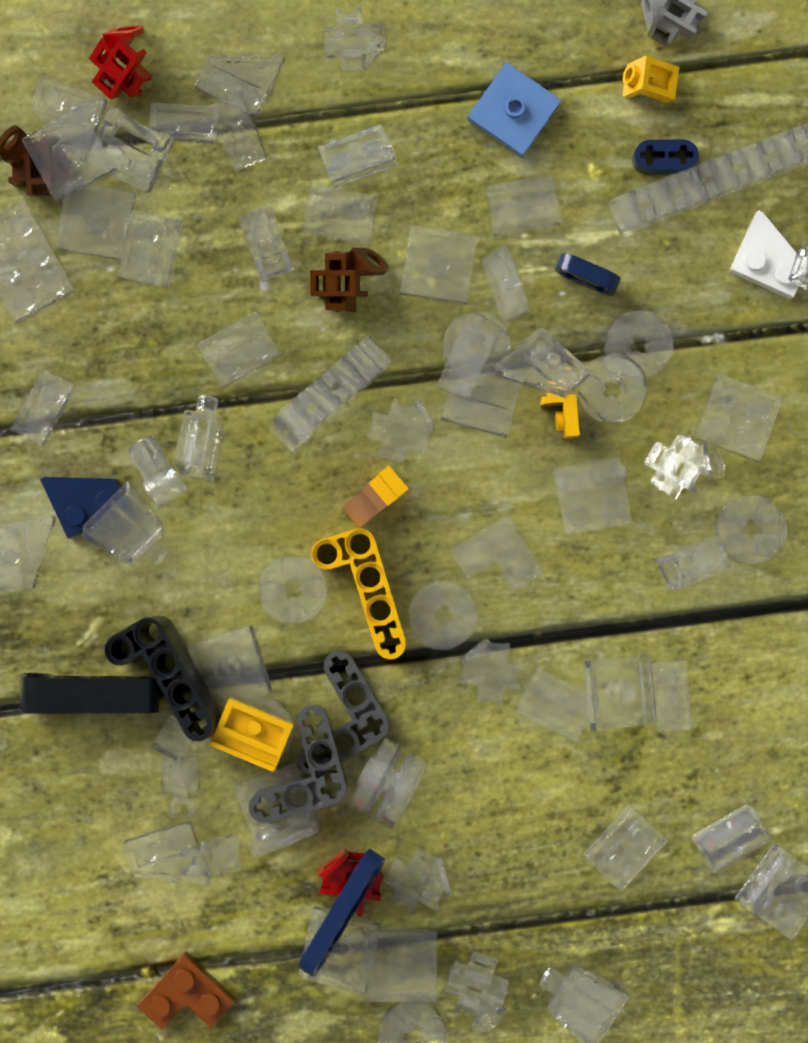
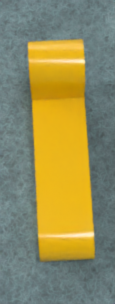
(367, 595)

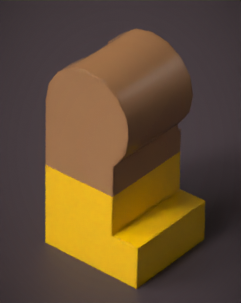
(375, 497)

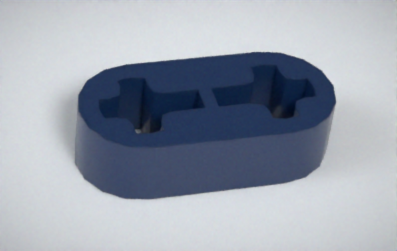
(664, 148)
(587, 274)

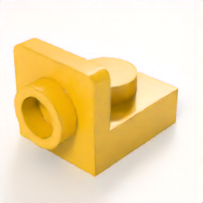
(651, 78)
(567, 418)

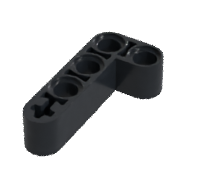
(169, 681)
(87, 694)

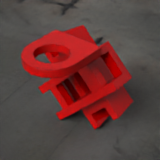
(117, 45)
(335, 877)

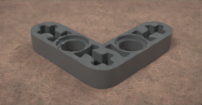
(358, 713)
(312, 784)

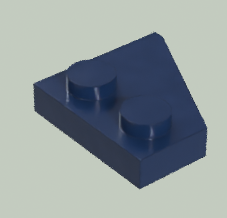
(78, 499)

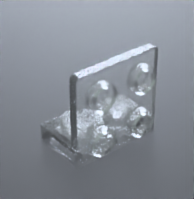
(281, 832)
(778, 892)

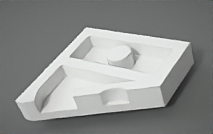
(765, 257)

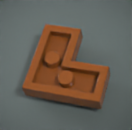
(189, 985)

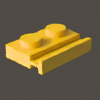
(251, 734)

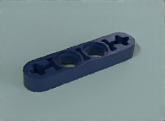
(341, 912)

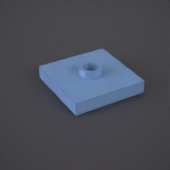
(514, 110)

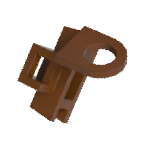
(21, 163)
(352, 266)

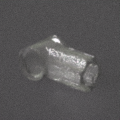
(161, 479)

